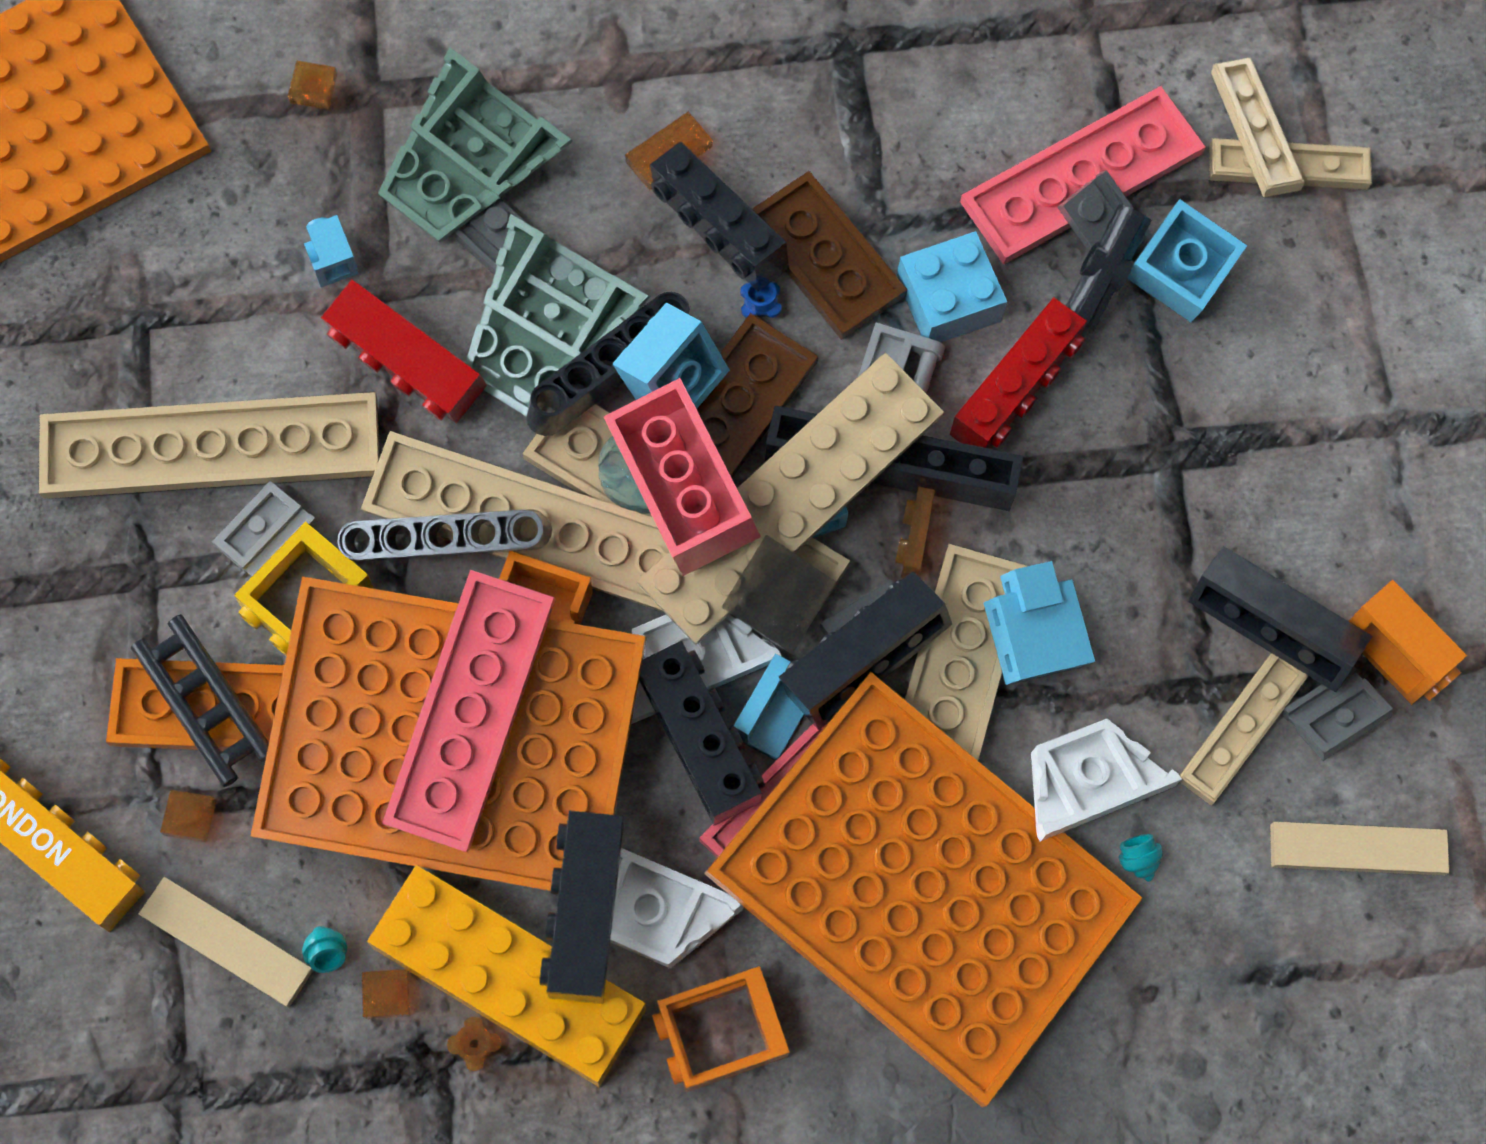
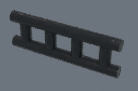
(175, 694)

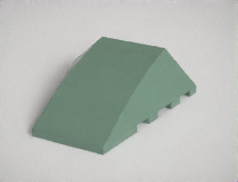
(465, 150)
(542, 313)

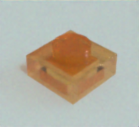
(312, 85)
(188, 816)
(385, 994)

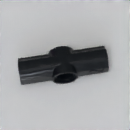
(1108, 264)

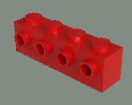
(402, 351)
(1018, 376)

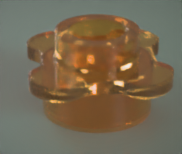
(474, 1030)

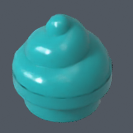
(1141, 856)
(324, 949)

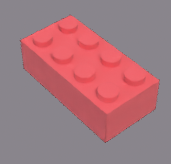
(681, 477)

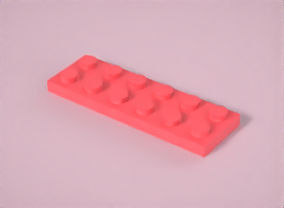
(1131, 143)
(469, 711)

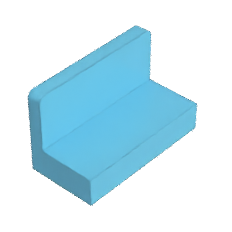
(769, 714)

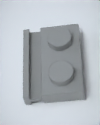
(261, 528)

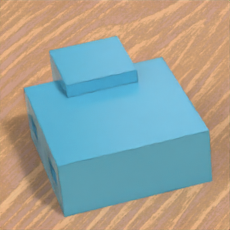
(1037, 624)

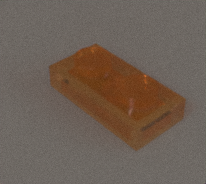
(682, 129)
(916, 515)

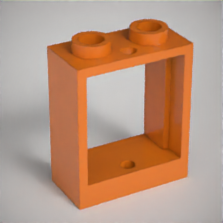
(1407, 644)
(765, 1015)

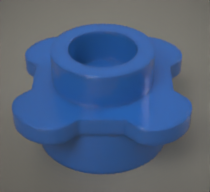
(770, 305)

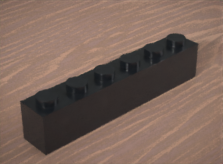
(946, 466)

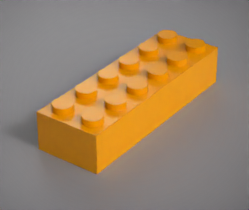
(497, 974)

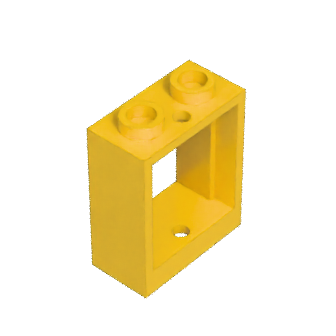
(318, 547)

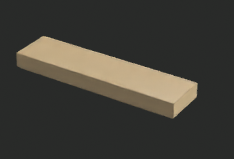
(1257, 127)
(1318, 164)
(1242, 728)
(1359, 848)
(226, 942)

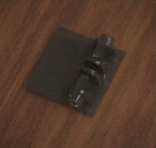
(778, 595)

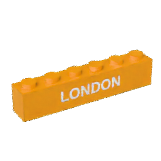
(62, 857)

